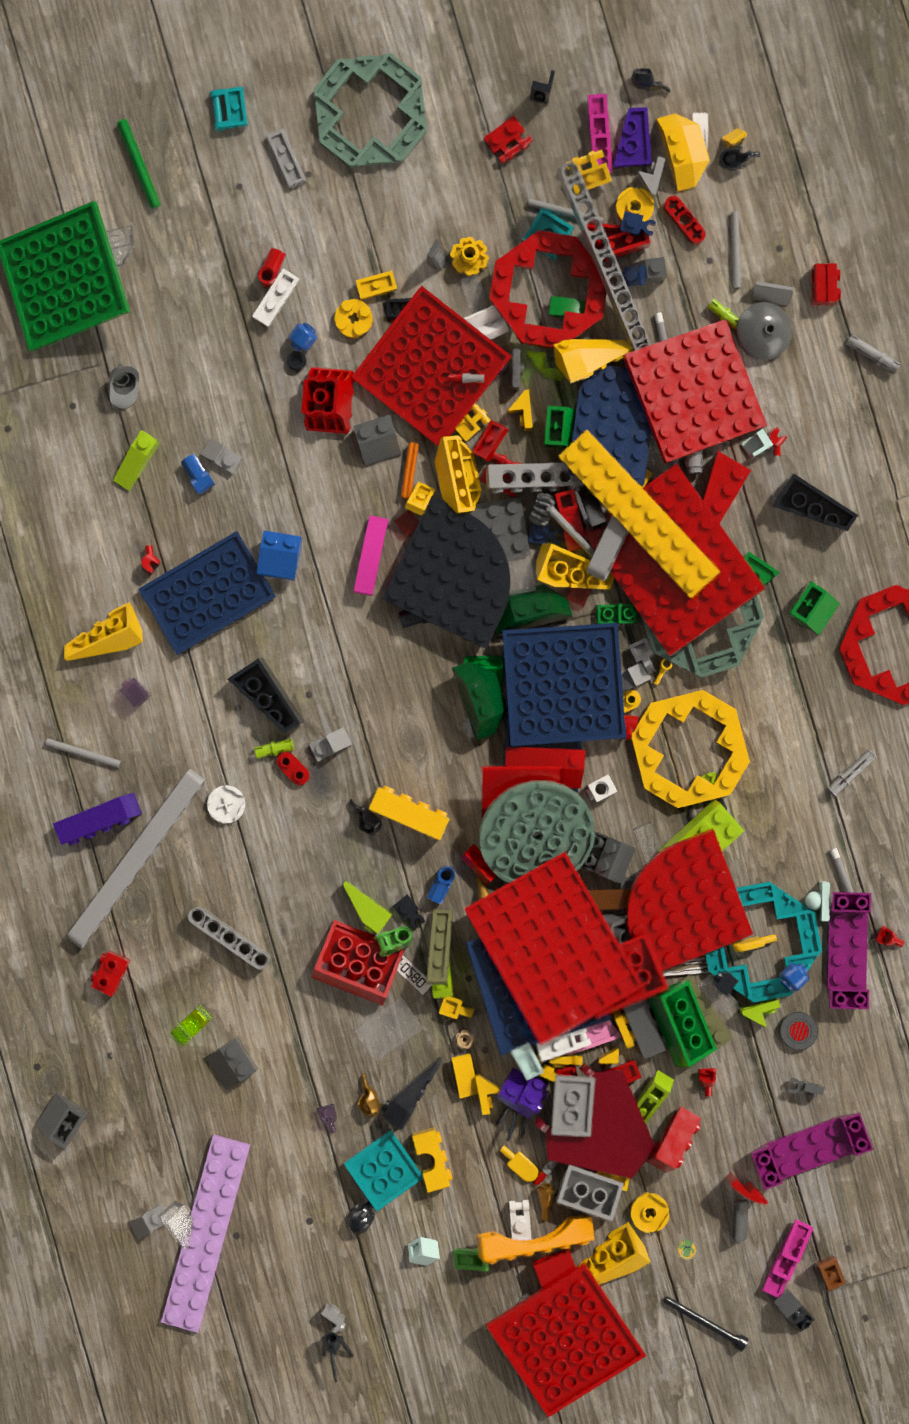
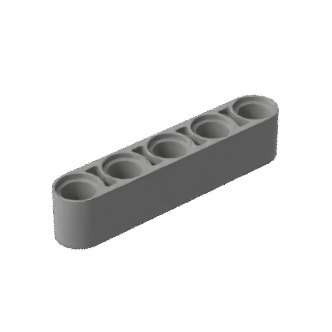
(607, 549)
(219, 936)

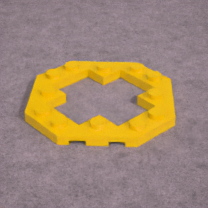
(730, 738)

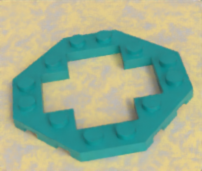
(784, 907)

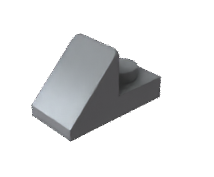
(649, 181)
(221, 456)
(634, 676)
(330, 744)
(147, 1222)

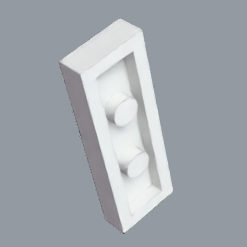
(275, 298)

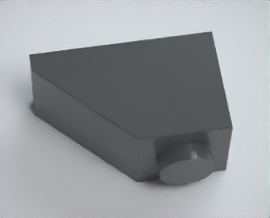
(654, 269)

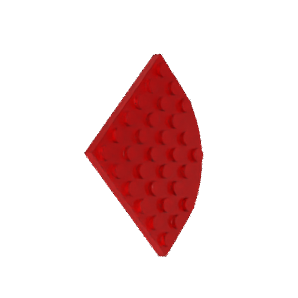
(686, 902)

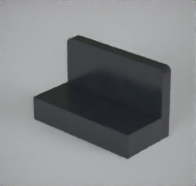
(540, 91)
(591, 510)

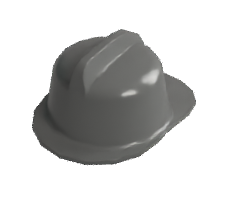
(123, 386)

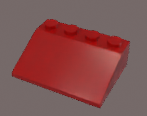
(502, 778)
(354, 963)
(648, 970)

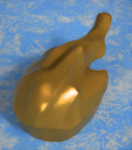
(368, 1102)

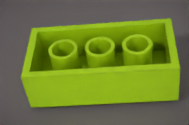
(714, 817)

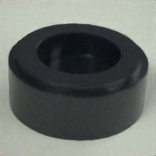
(296, 361)

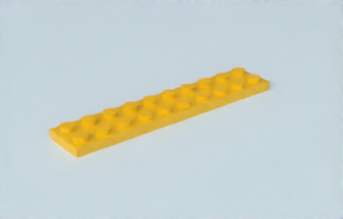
(639, 514)

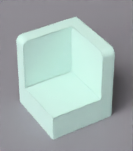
(757, 444)
(423, 1251)

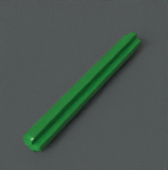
(138, 163)

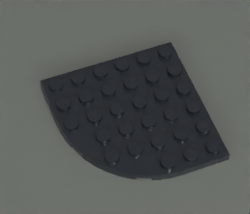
(453, 574)

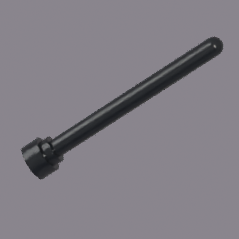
(738, 1341)

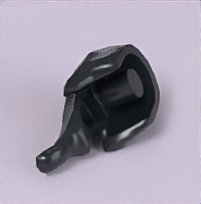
(643, 79)
(732, 158)
(369, 822)
(361, 1219)

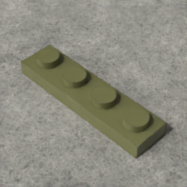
(440, 947)
(716, 1027)

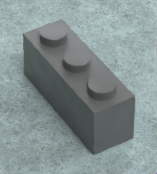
(645, 1029)

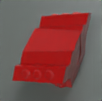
(328, 400)

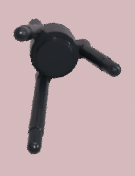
(523, 1125)
(331, 1343)

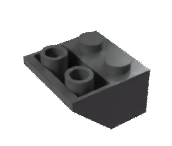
(609, 858)
(61, 1120)

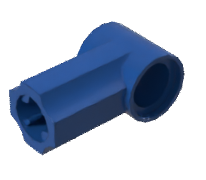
(199, 477)
(441, 886)

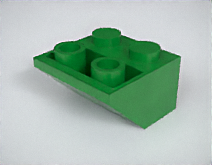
(559, 427)
(813, 608)

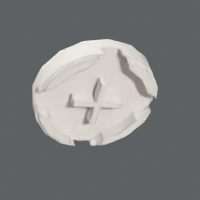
(226, 804)

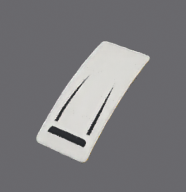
(702, 120)

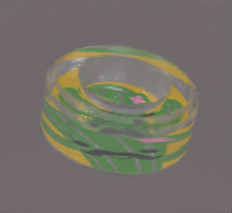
(687, 1249)

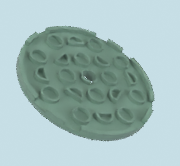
(532, 808)

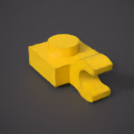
(453, 1007)

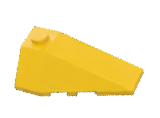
(582, 356)

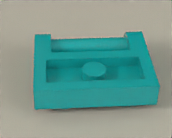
(235, 108)

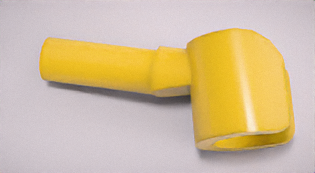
(662, 671)

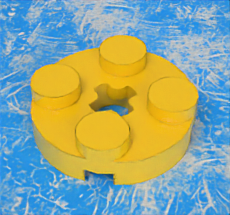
(635, 195)
(359, 327)
(651, 1223)

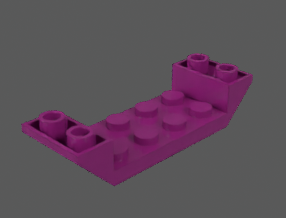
(848, 950)
(811, 1148)

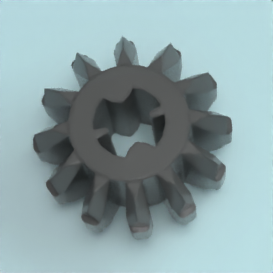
(538, 512)

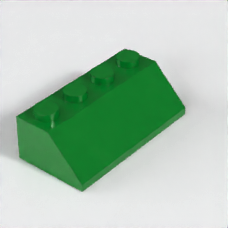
(682, 1024)

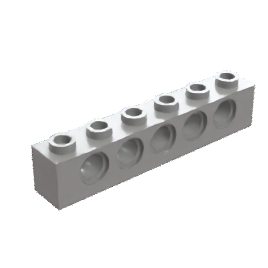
(495, 472)

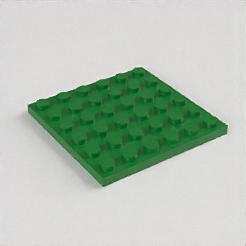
(63, 276)

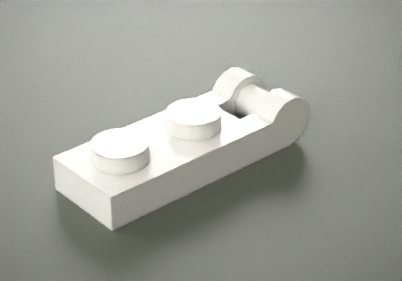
(563, 1044)
(520, 1223)

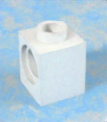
(609, 788)

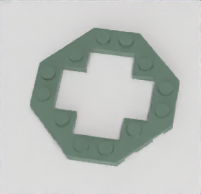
(375, 151)
(739, 636)

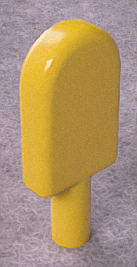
(753, 943)
(520, 1164)

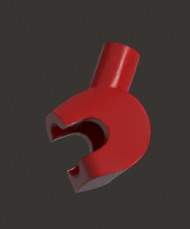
(777, 442)
(149, 559)
(630, 725)
(888, 938)
(707, 1079)

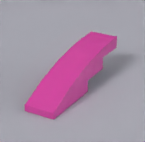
(599, 127)
(371, 555)
(787, 1258)

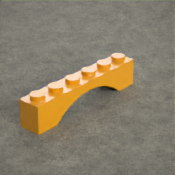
(573, 1230)

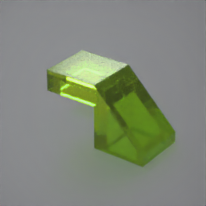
(538, 360)
(191, 1025)

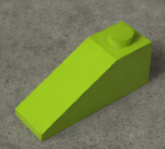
(136, 460)
(370, 912)
(654, 1094)

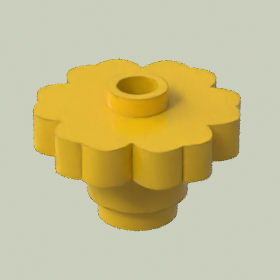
(466, 265)

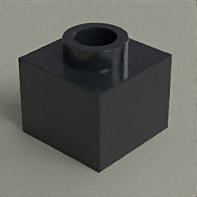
(725, 982)

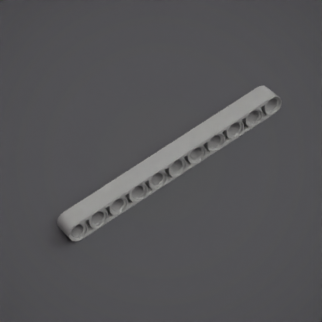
(599, 255)
(135, 858)

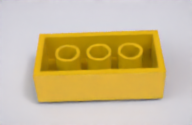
(409, 813)

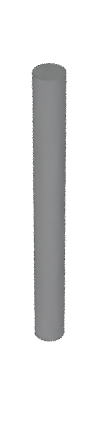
(554, 208)
(735, 249)
(570, 530)
(83, 753)

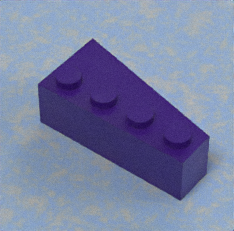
(97, 818)

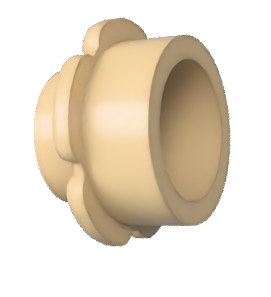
(464, 1044)

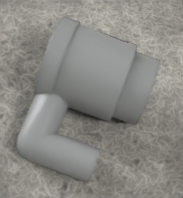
(693, 462)

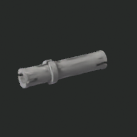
(875, 355)
(835, 788)

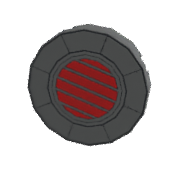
(798, 1030)

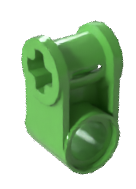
(392, 941)

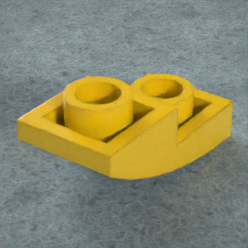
(464, 1075)

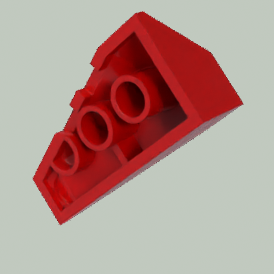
(570, 762)

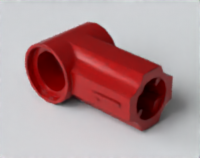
(271, 266)

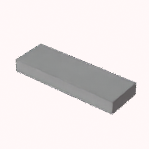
(286, 158)

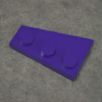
(635, 140)

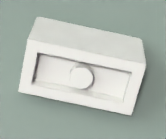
(488, 322)

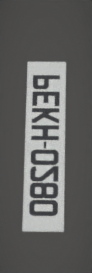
(413, 975)

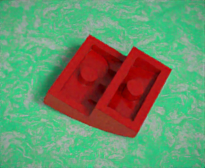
(747, 1190)

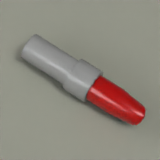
(466, 378)
(546, 1170)

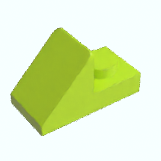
(755, 1011)

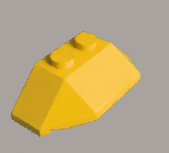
(684, 150)
(457, 474)

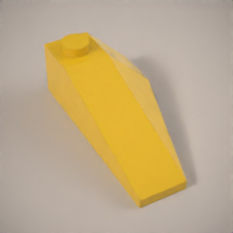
(565, 569)
(113, 634)
(618, 1255)

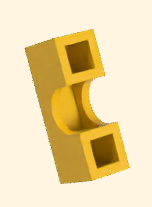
(428, 1142)

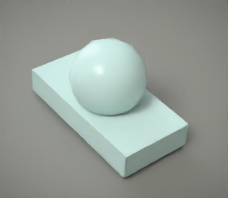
(820, 900)
(527, 1061)

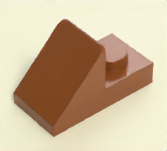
(831, 1272)

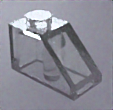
(178, 1222)

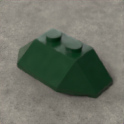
(534, 609)
(481, 698)

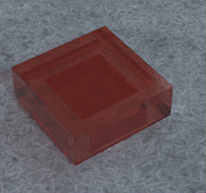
(407, 522)
(579, 595)

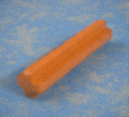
(409, 470)

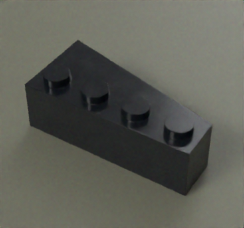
(811, 503)
(263, 689)

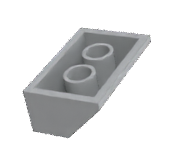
(589, 1193)

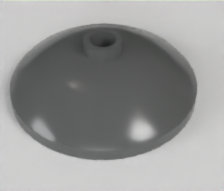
(753, 331)

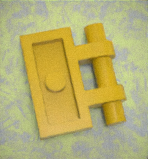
(594, 176)
(468, 426)

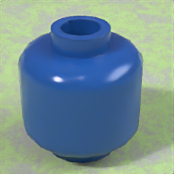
(302, 337)
(794, 977)

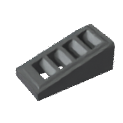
(437, 256)

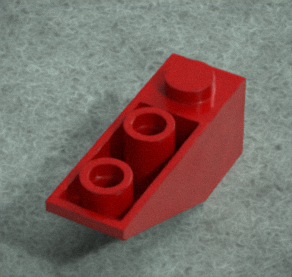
(568, 508)

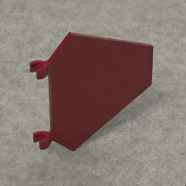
(618, 1131)

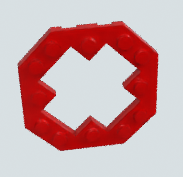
(523, 257)
(860, 628)

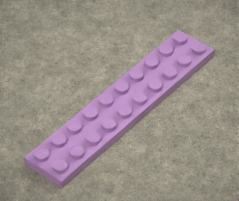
(210, 1223)

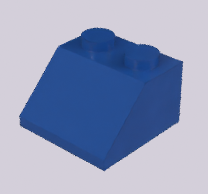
(279, 555)

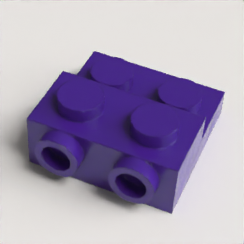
(522, 1094)

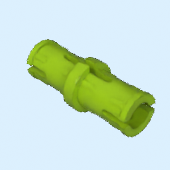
(723, 313)
(274, 748)

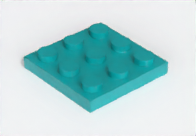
(383, 1170)

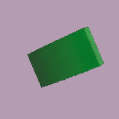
(559, 305)
(616, 614)

